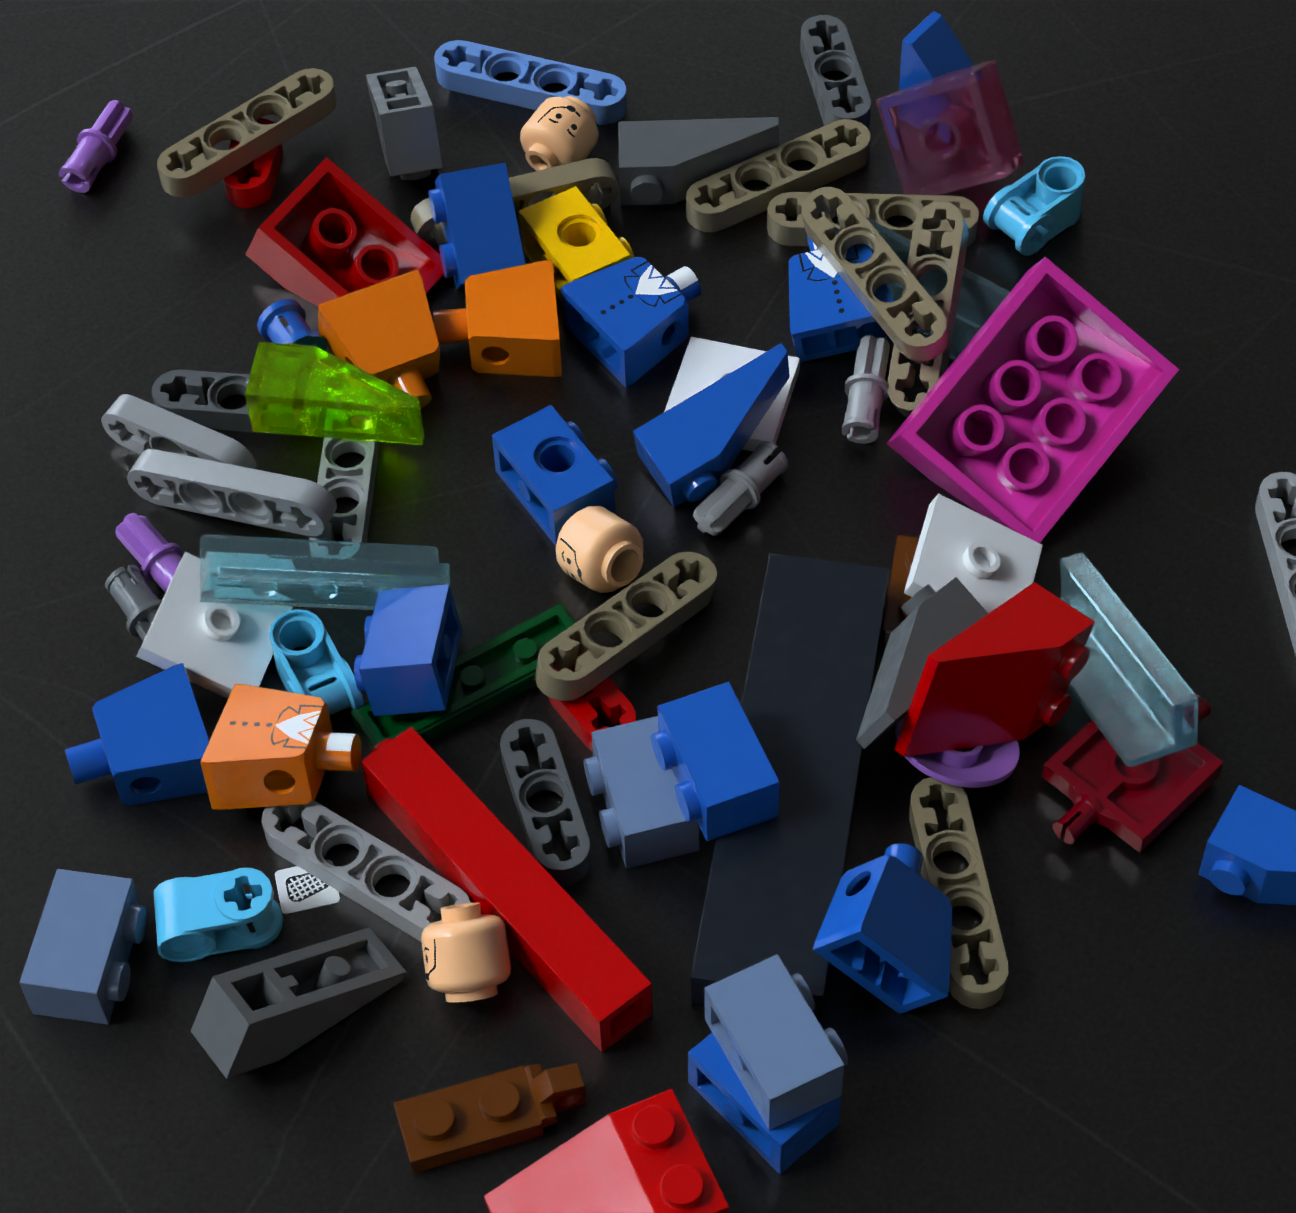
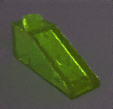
(320, 395)

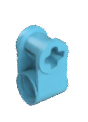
(1038, 204)
(317, 669)
(211, 914)

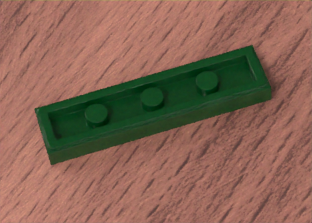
(480, 681)

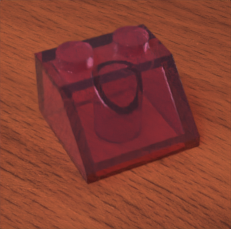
(951, 131)

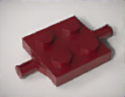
(1126, 799)

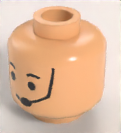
(559, 133)
(600, 549)
(466, 953)

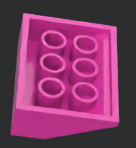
(1033, 403)

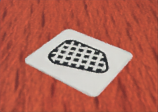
(303, 891)

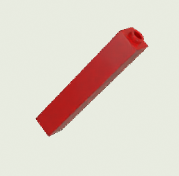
(484, 859)

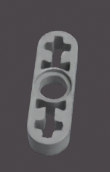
(146, 426)

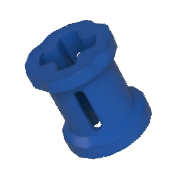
(297, 330)

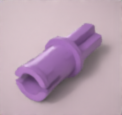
(95, 147)
(150, 549)

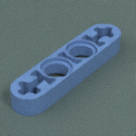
(472, 68)

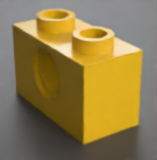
(572, 236)

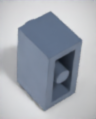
(638, 796)
(83, 947)
(775, 1040)

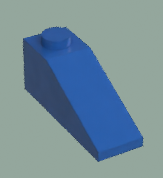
(705, 433)
(1253, 850)

